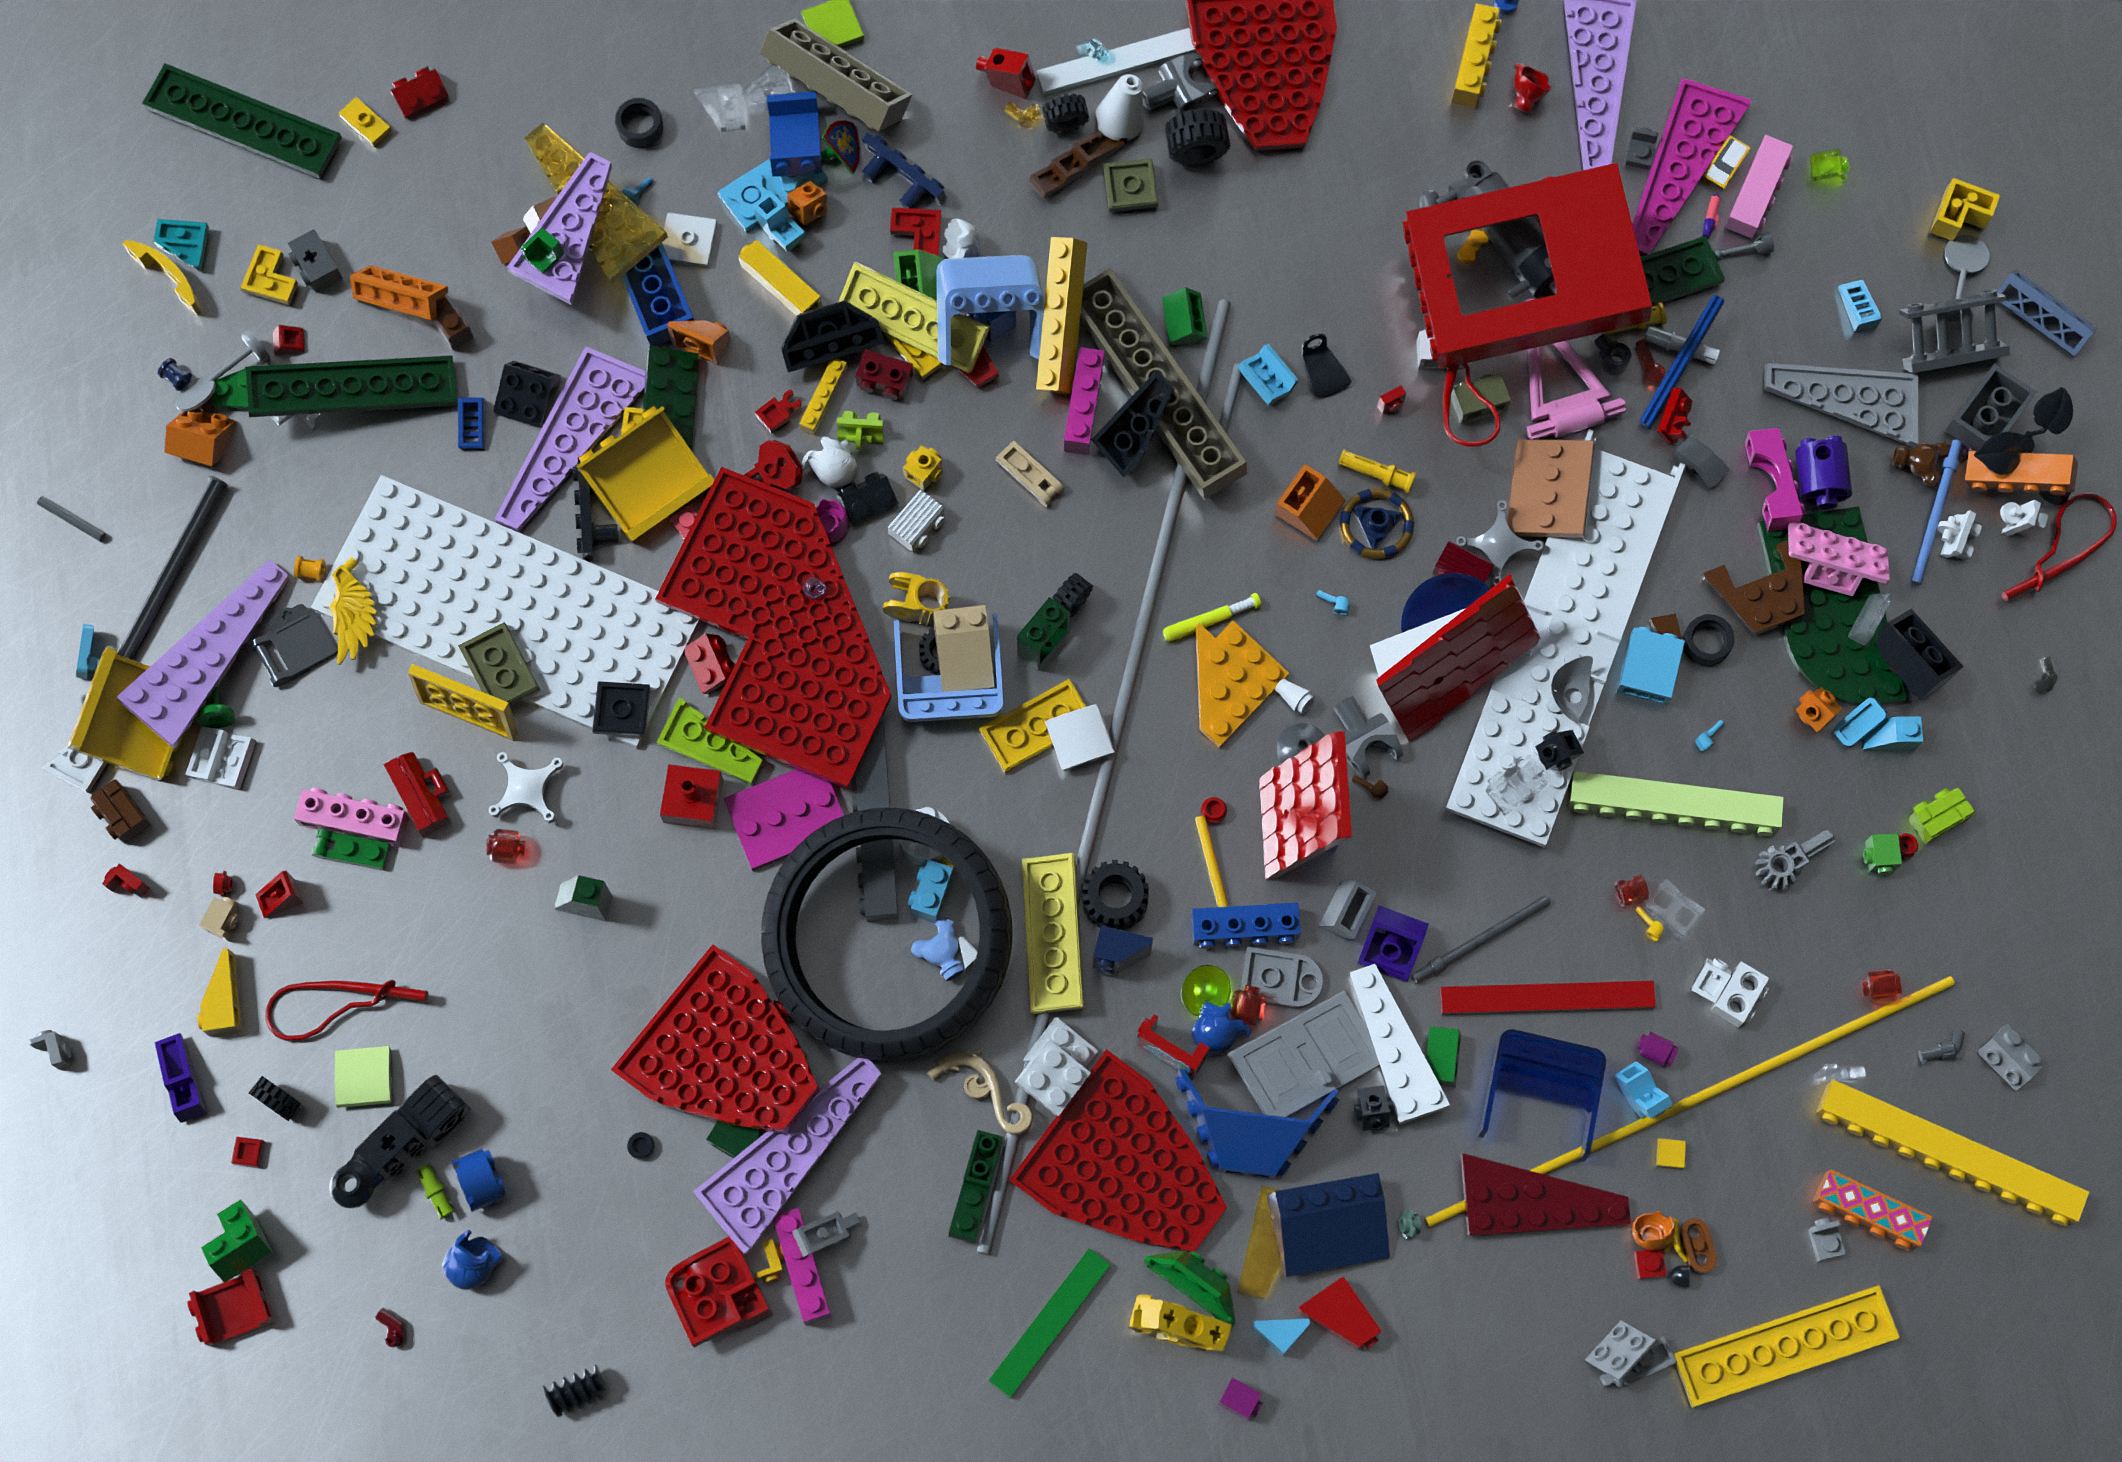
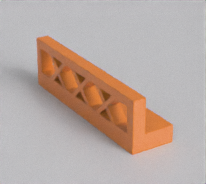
(397, 291)

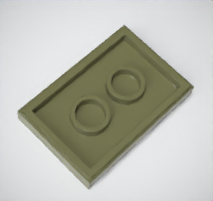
(499, 665)

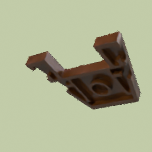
(1768, 600)

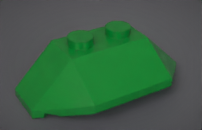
(1196, 1282)

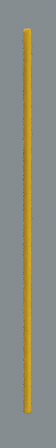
(1723, 1086)

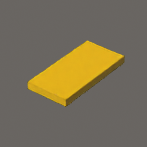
(1023, 731)

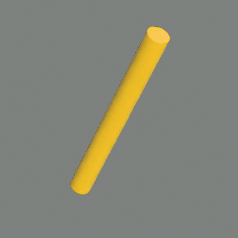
(1211, 861)

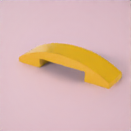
(147, 255)

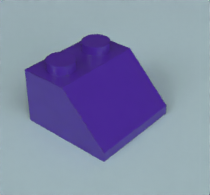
(1393, 943)

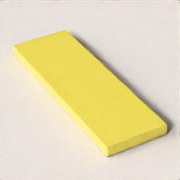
(913, 316)
(1053, 933)

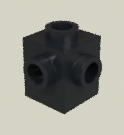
(1559, 750)
(1373, 1108)

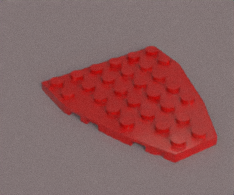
(1266, 63)
(721, 1051)
(1123, 1163)

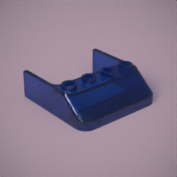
(1547, 1071)

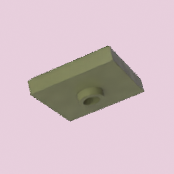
(1130, 185)

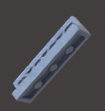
(2050, 304)

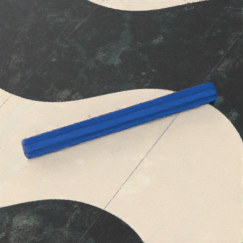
(1682, 361)

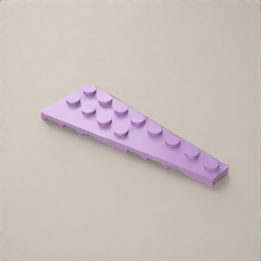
(579, 419)
(183, 678)

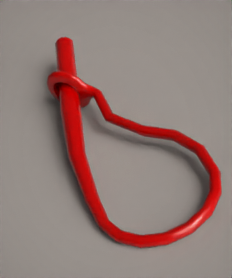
(1449, 383)
(2041, 576)
(382, 992)

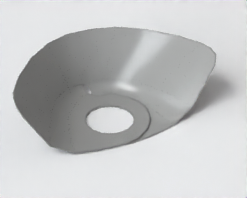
(1576, 676)

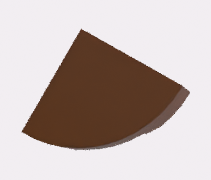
(1666, 624)

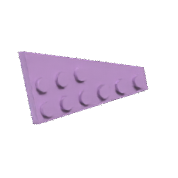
(572, 223)

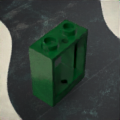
(1048, 624)

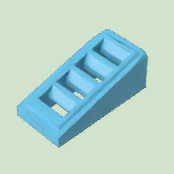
(1858, 322)

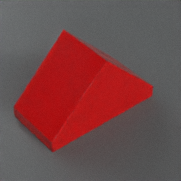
(279, 895)

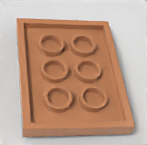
(1551, 488)

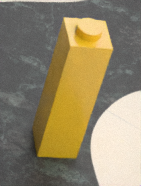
(778, 278)

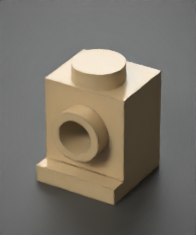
(220, 917)

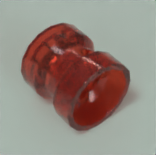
(1631, 890)

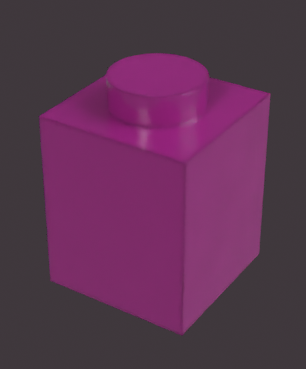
(1241, 1399)

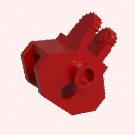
(772, 465)

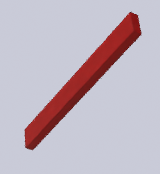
(1547, 997)

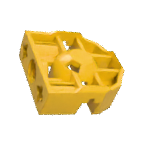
(1178, 1324)

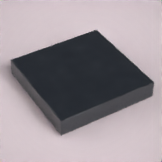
(621, 709)

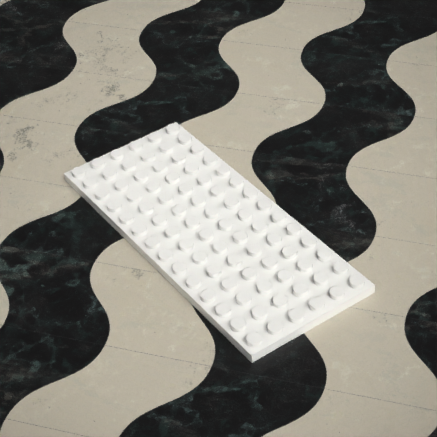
(454, 575)

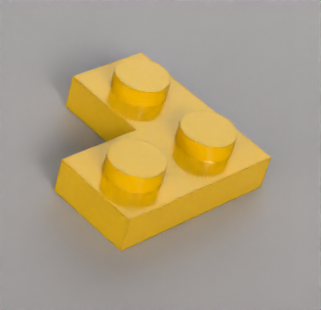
(262, 277)

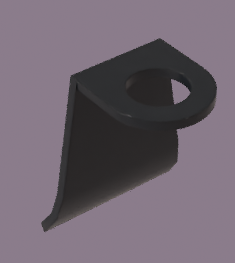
(1323, 368)

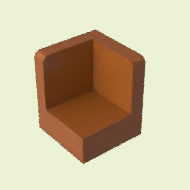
(510, 243)

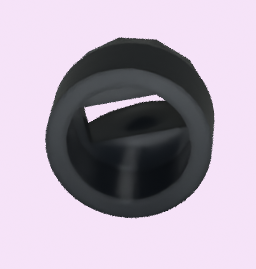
(1681, 1276)

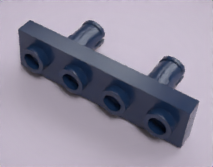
(896, 160)

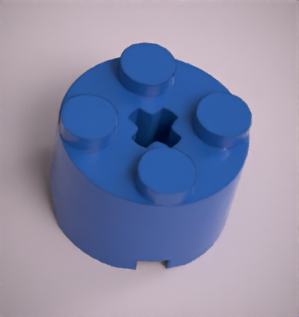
(478, 1180)

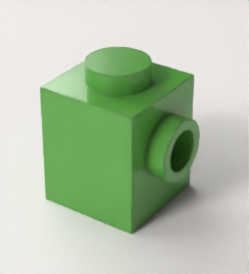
(1882, 853)

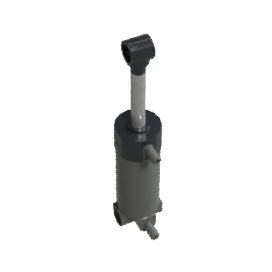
(1525, 250)

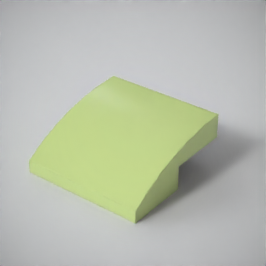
(363, 1076)

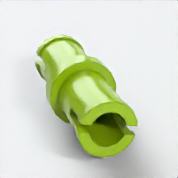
(435, 1191)

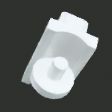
(2022, 518)
(1955, 535)

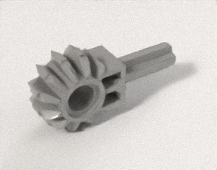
(1791, 858)

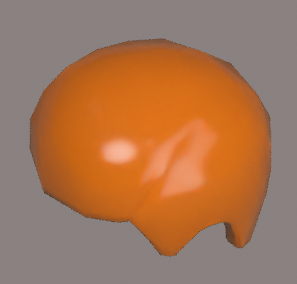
(1653, 1231)

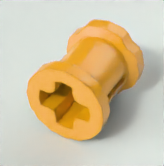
(309, 568)

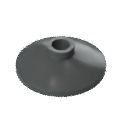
(1289, 739)

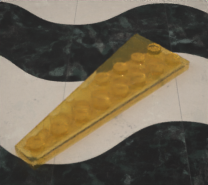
(622, 229)

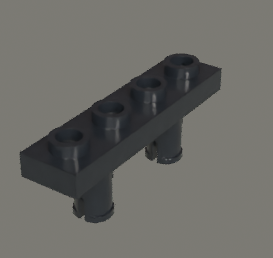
(589, 531)

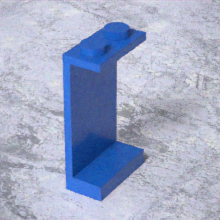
(794, 134)

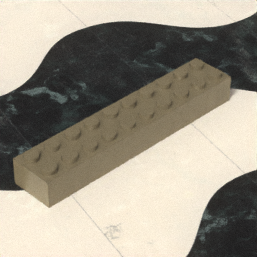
(1135, 354)

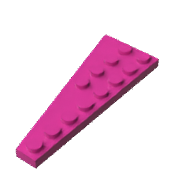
(1691, 139)

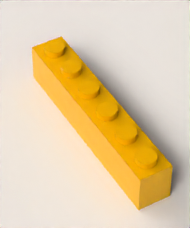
(1061, 315)

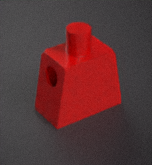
(1008, 71)

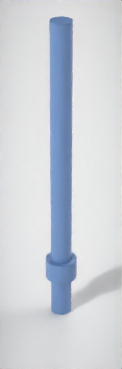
(1950, 467)

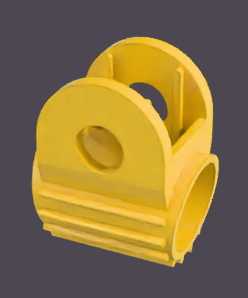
(916, 586)

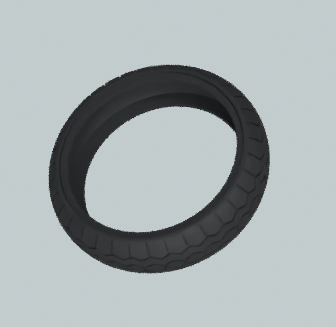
(781, 919)

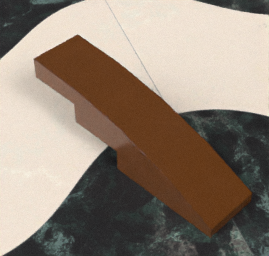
(1074, 163)

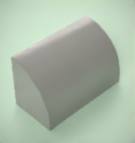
(1348, 908)

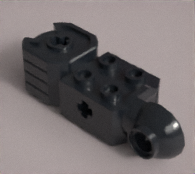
(423, 1118)

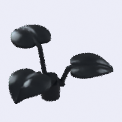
(2001, 451)

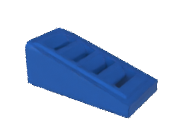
(478, 402)

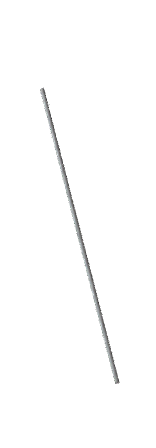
(1107, 764)

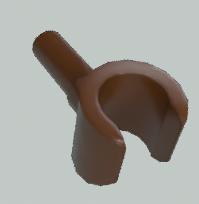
(1378, 790)

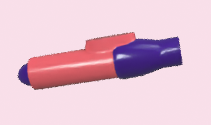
(1711, 218)

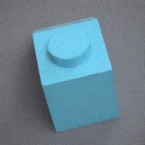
(1895, 735)

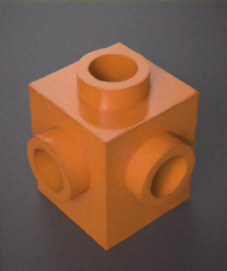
(807, 202)
(1818, 708)

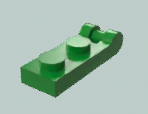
(351, 850)

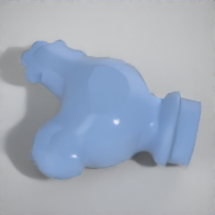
(941, 949)

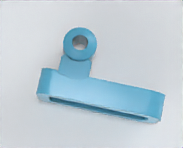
(85, 662)
(1860, 722)

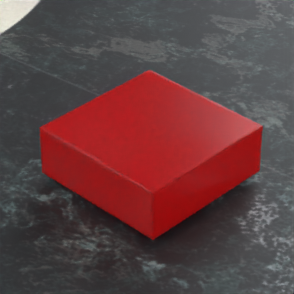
(247, 1152)

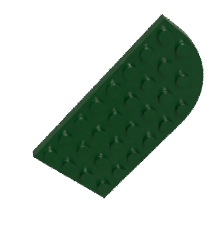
(1820, 639)

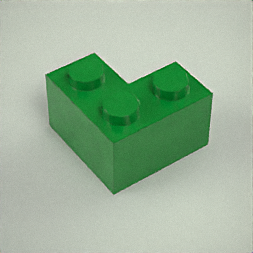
(239, 1245)

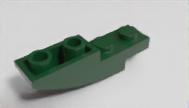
(976, 1186)

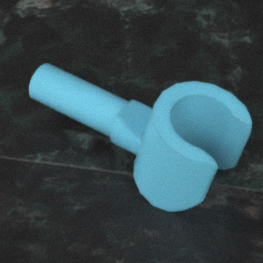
(1342, 603)
(1704, 740)

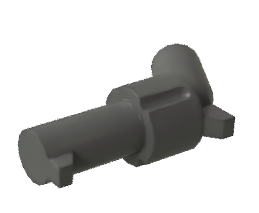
(1945, 1050)

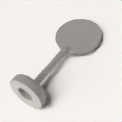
(1966, 256)
(201, 389)

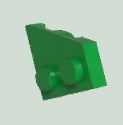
(231, 392)

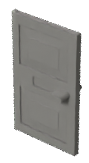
(1306, 1057)

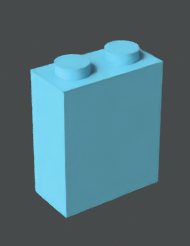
(1650, 665)

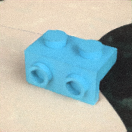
(1268, 375)

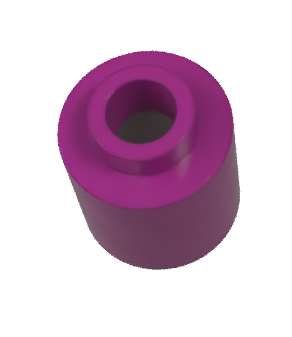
(1657, 1049)

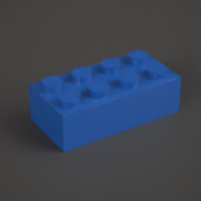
(656, 295)

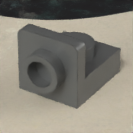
(1641, 148)

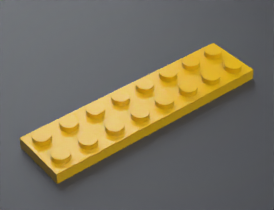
(1785, 1346)

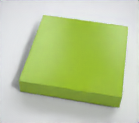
(834, 22)

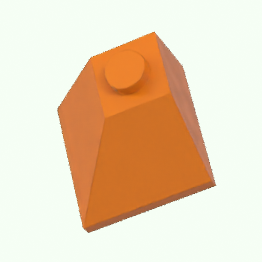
(700, 337)

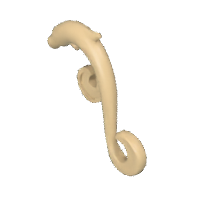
(991, 1085)

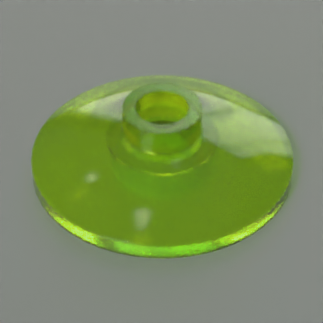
(1216, 989)

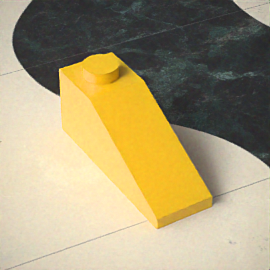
(220, 1002)

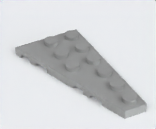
(1865, 398)

